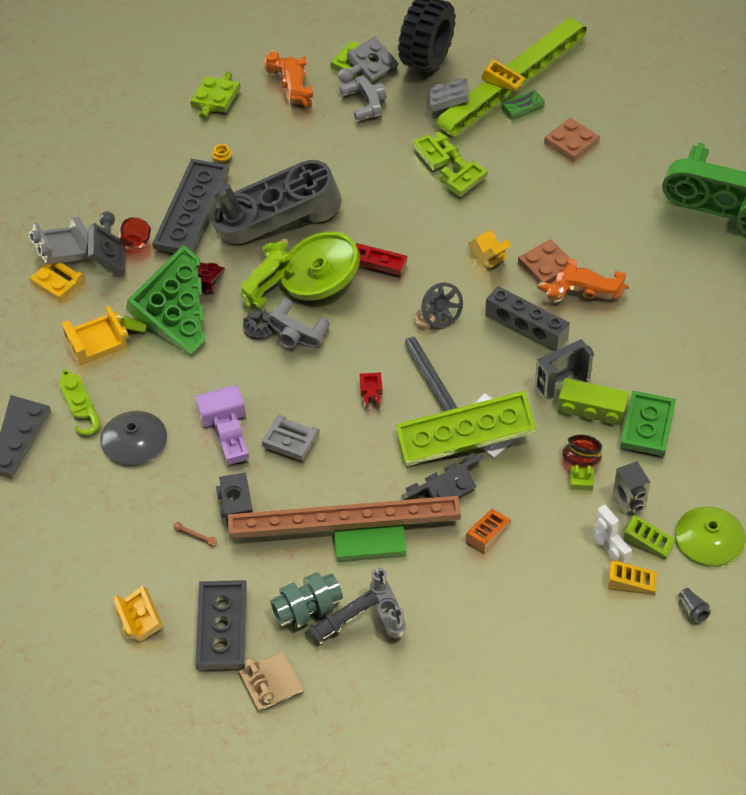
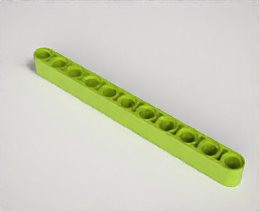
(526, 64)

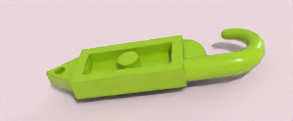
(79, 401)

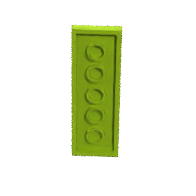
(466, 428)

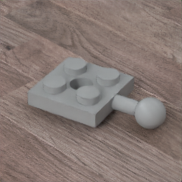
(370, 70)

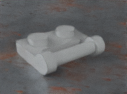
(289, 442)

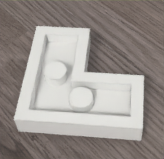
(607, 535)

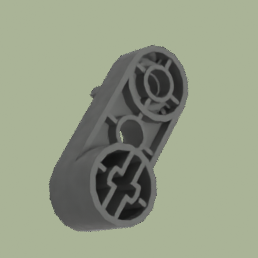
(299, 192)

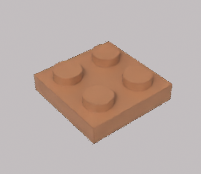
(571, 139)
(544, 261)

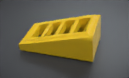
(497, 74)
(630, 585)

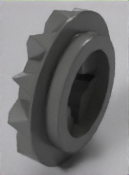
(262, 330)

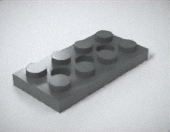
(233, 634)

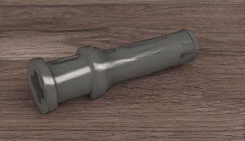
(335, 621)

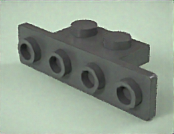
(453, 482)

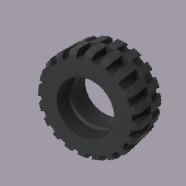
(426, 34)

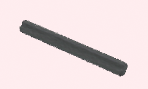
(430, 374)

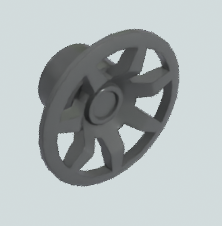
(439, 304)

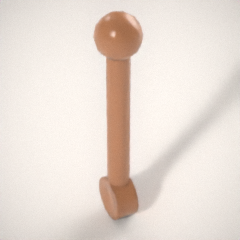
(211, 540)

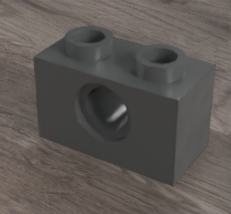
(230, 488)
(631, 488)

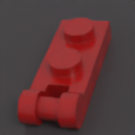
(381, 259)

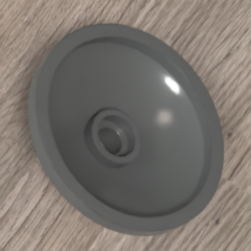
(134, 446)

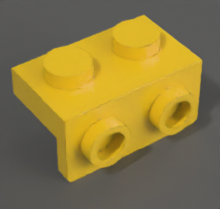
(138, 614)

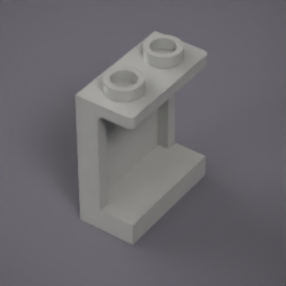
(61, 243)

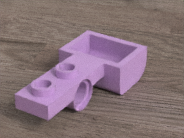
(223, 410)

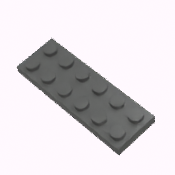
(190, 206)

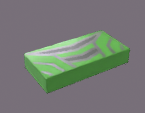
(523, 104)

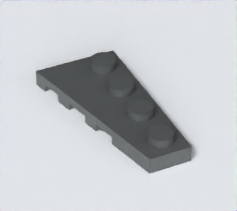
(19, 430)

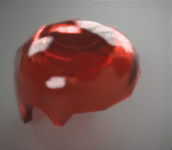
(134, 233)

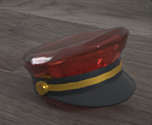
(582, 451)

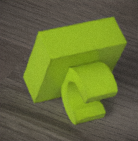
(582, 478)

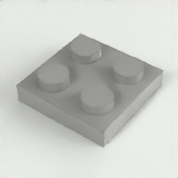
(449, 94)

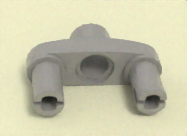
(371, 94)
(293, 331)
(393, 620)

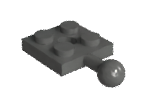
(105, 247)

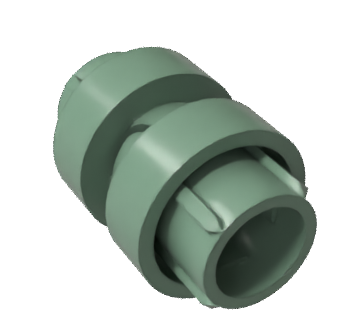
(315, 596)

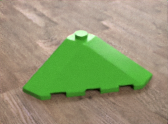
(172, 303)

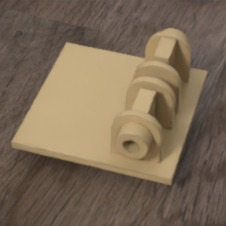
(270, 680)

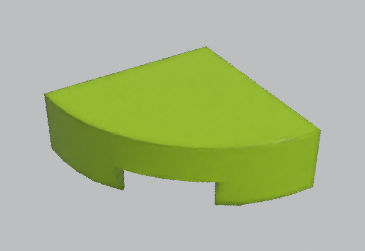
(132, 324)

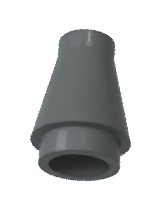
(696, 608)

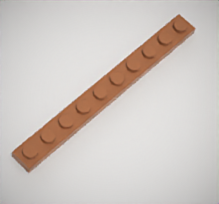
(344, 517)

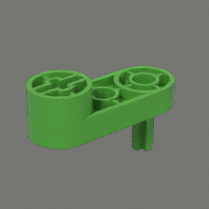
(707, 186)

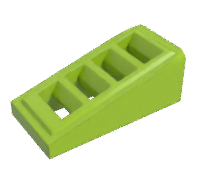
(646, 528)

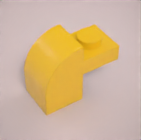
(488, 249)

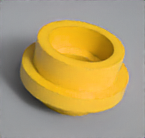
(221, 153)

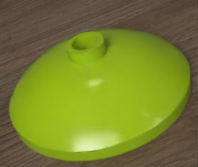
(707, 545)

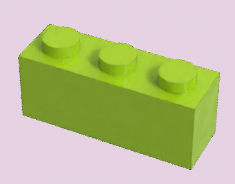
(593, 401)

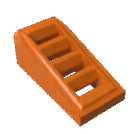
(478, 541)

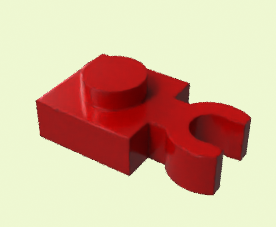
(371, 387)

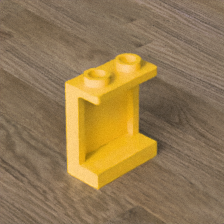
(96, 337)

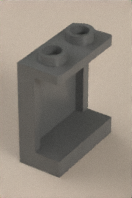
(562, 364)

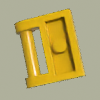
(54, 284)

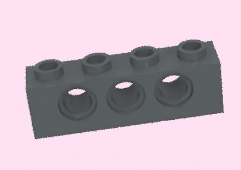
(527, 318)

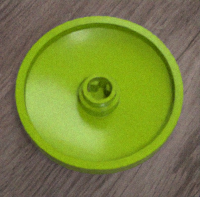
(324, 266)

